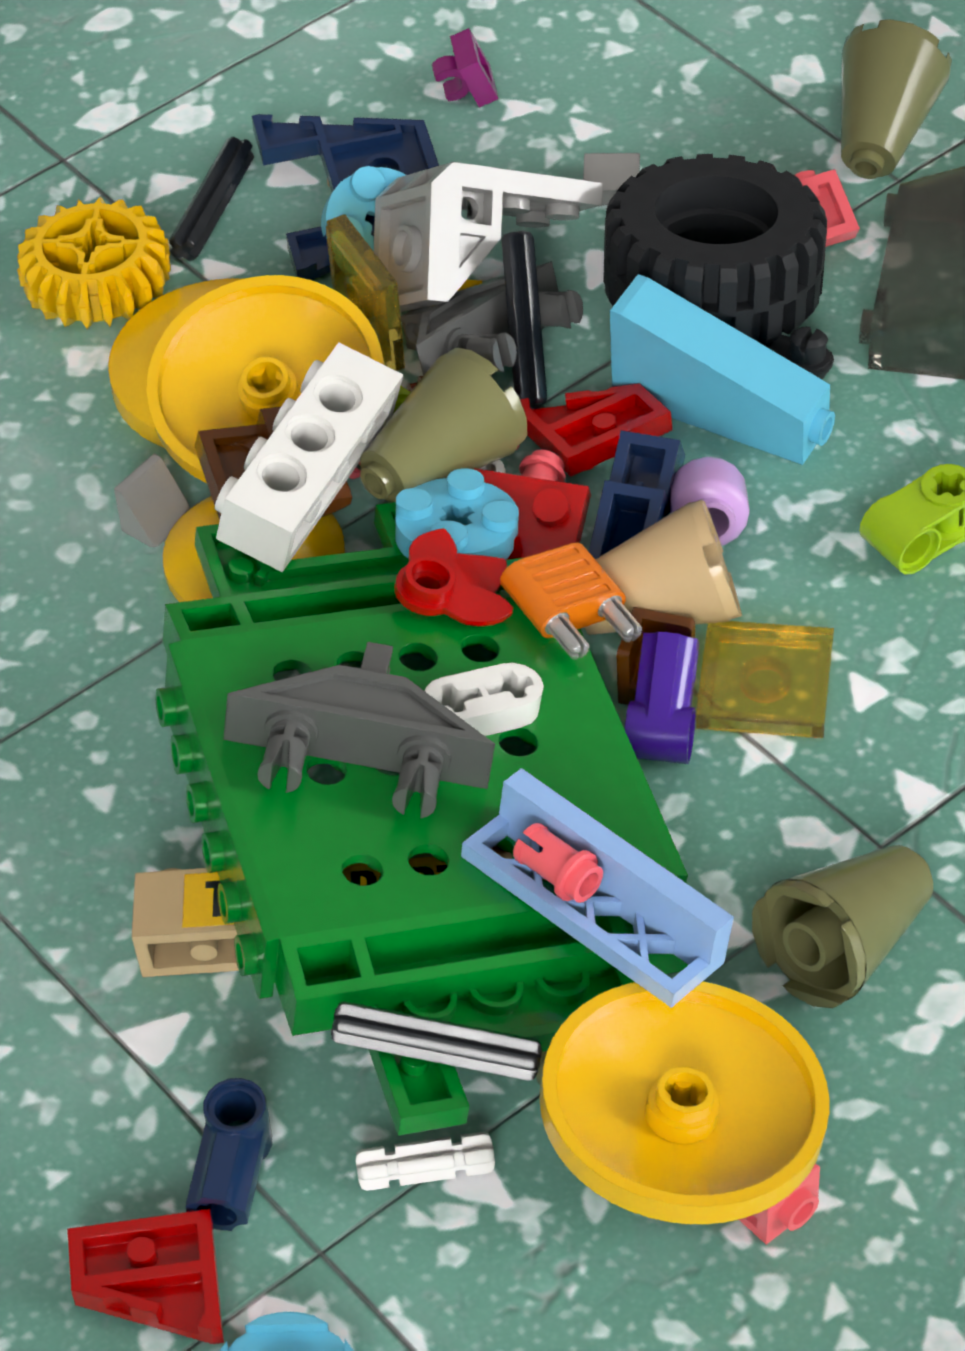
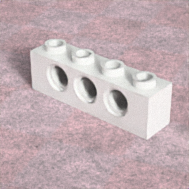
(307, 456)

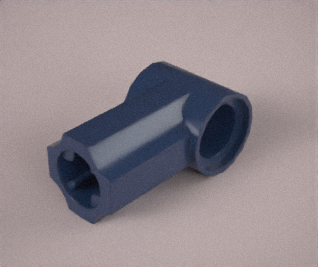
(230, 1155)

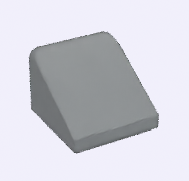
(150, 502)

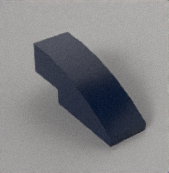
(636, 489)

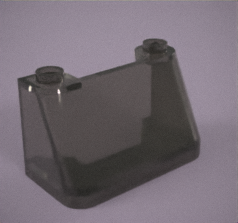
(922, 281)

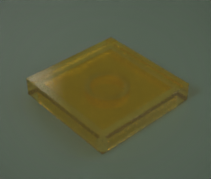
(368, 285)
(765, 679)

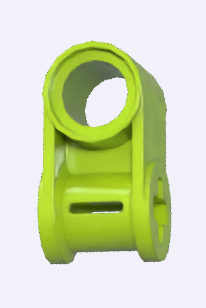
(918, 519)

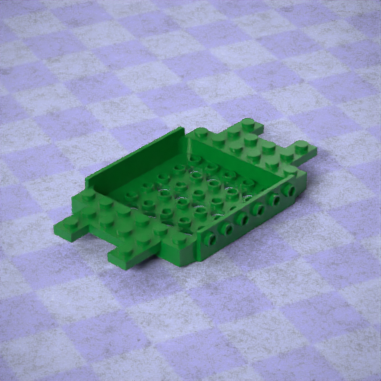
(412, 940)

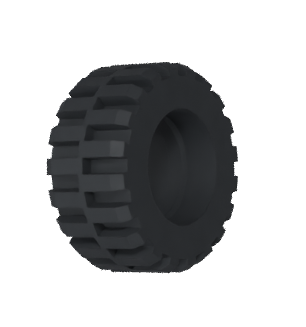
(722, 238)

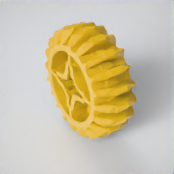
(93, 262)

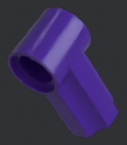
(661, 717)

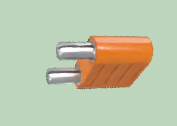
(566, 593)

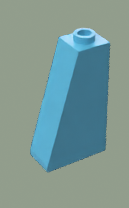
(716, 374)

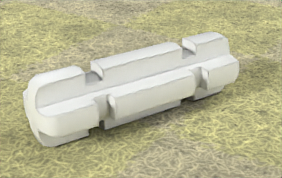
(425, 1161)

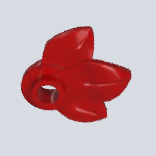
(452, 582)

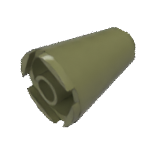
(886, 93)
(445, 424)
(840, 921)

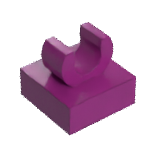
(469, 68)

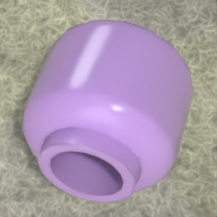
(721, 489)

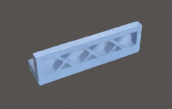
(660, 906)

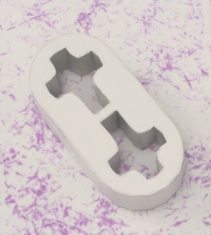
(492, 696)

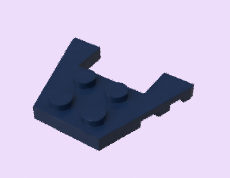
(343, 150)

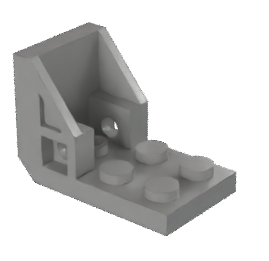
(436, 249)

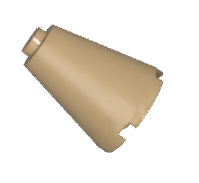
(674, 570)

